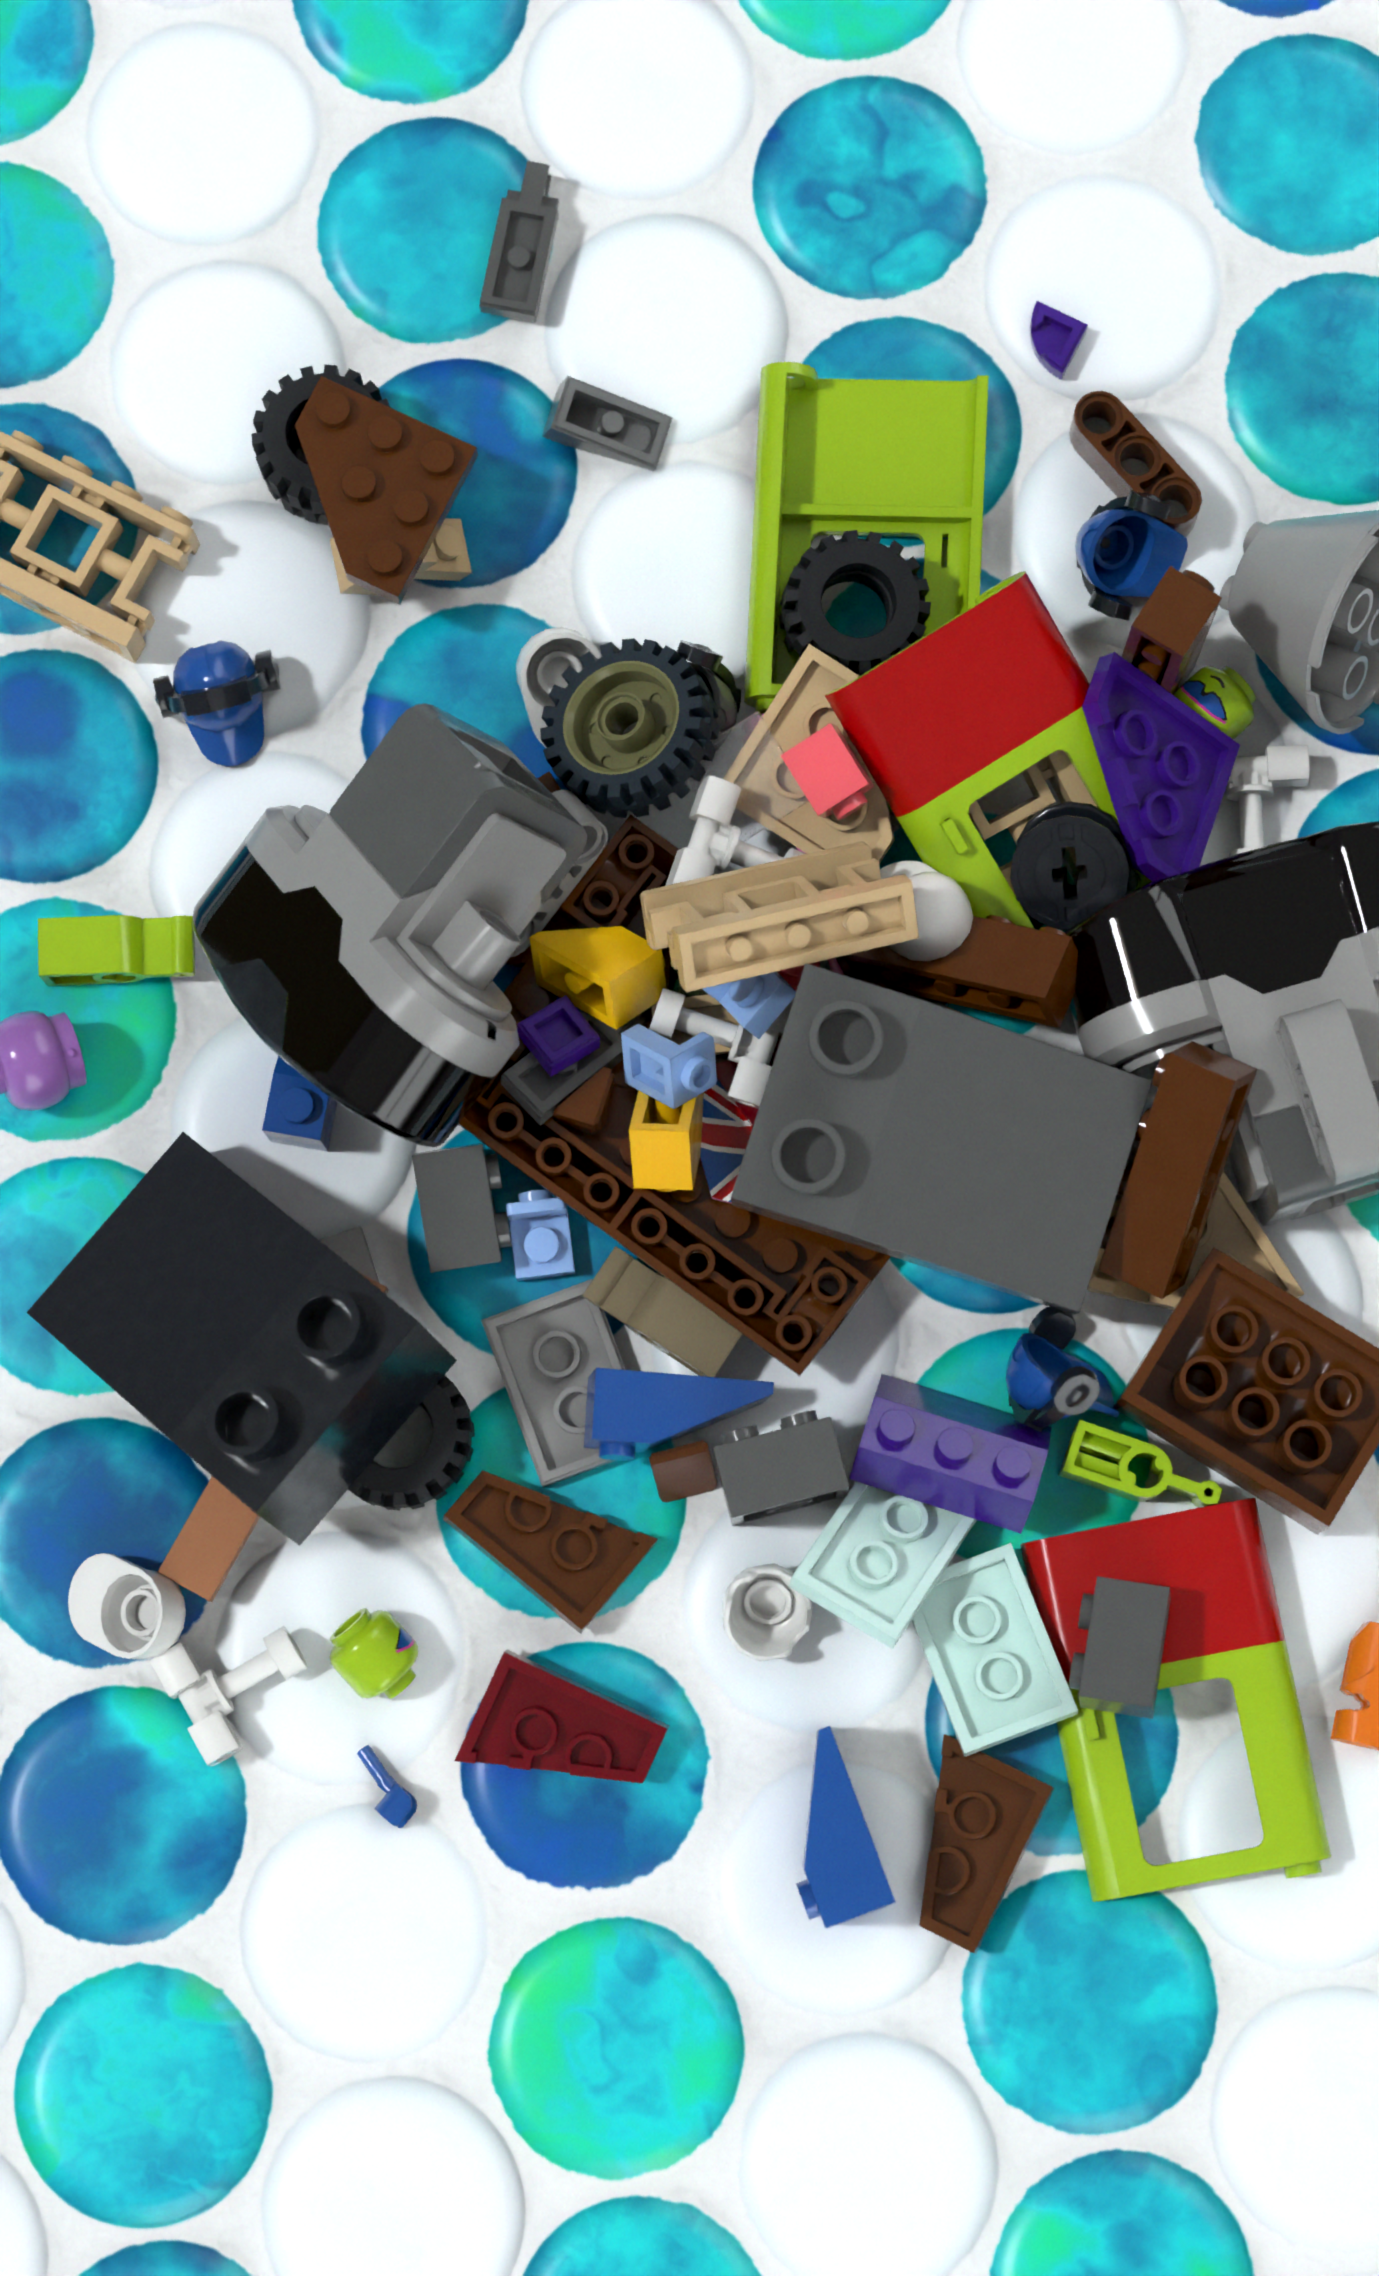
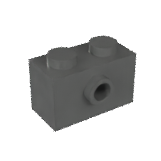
(460, 1206)
(1122, 1647)

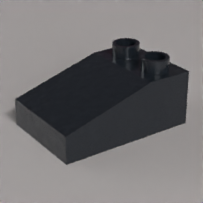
(242, 1338)

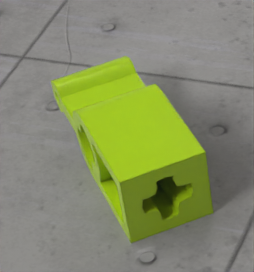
(114, 949)
(1116, 1477)

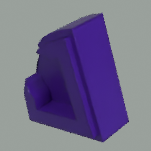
(1055, 338)

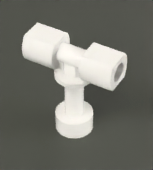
(1254, 780)
(714, 838)
(745, 1049)
(209, 1697)

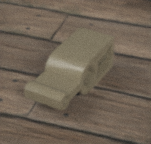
(662, 1314)

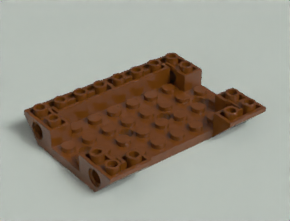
(754, 1272)

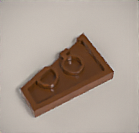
(551, 1549)
(977, 1841)

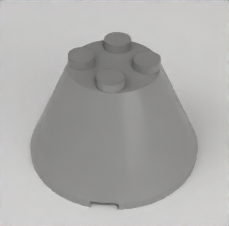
(1312, 610)

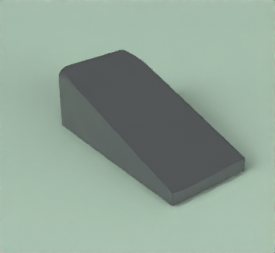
(606, 424)

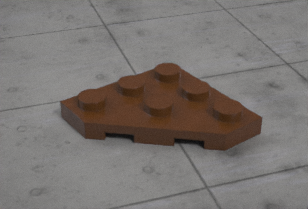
(380, 483)

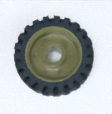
(654, 758)

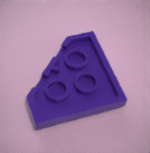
(1159, 766)

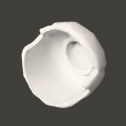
(764, 1613)

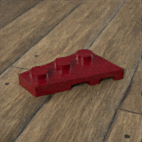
(559, 1725)

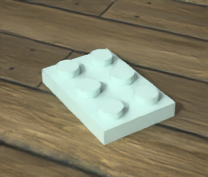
(879, 1559)
(991, 1652)

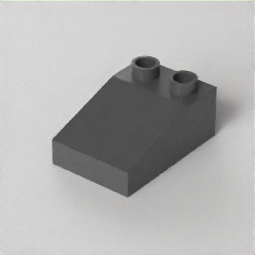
(940, 1140)

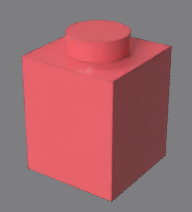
(829, 773)

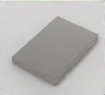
(545, 1363)

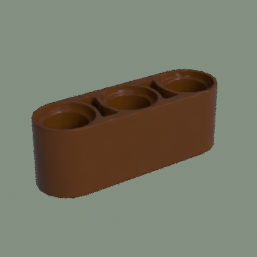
(1132, 440)

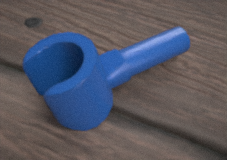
(398, 1803)

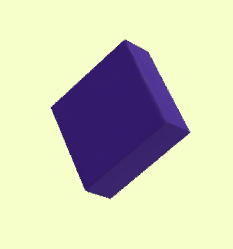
(558, 1035)

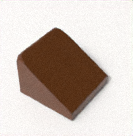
(588, 1104)
(683, 1471)

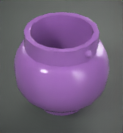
(39, 1060)

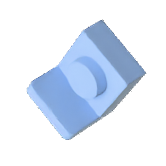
(754, 1000)
(666, 1069)
(540, 1236)

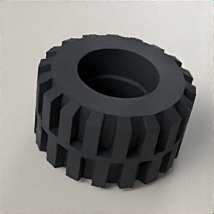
(278, 439)
(864, 563)
(436, 1468)

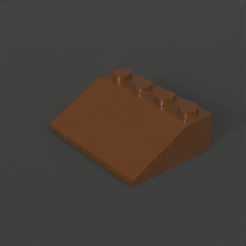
(1261, 1391)

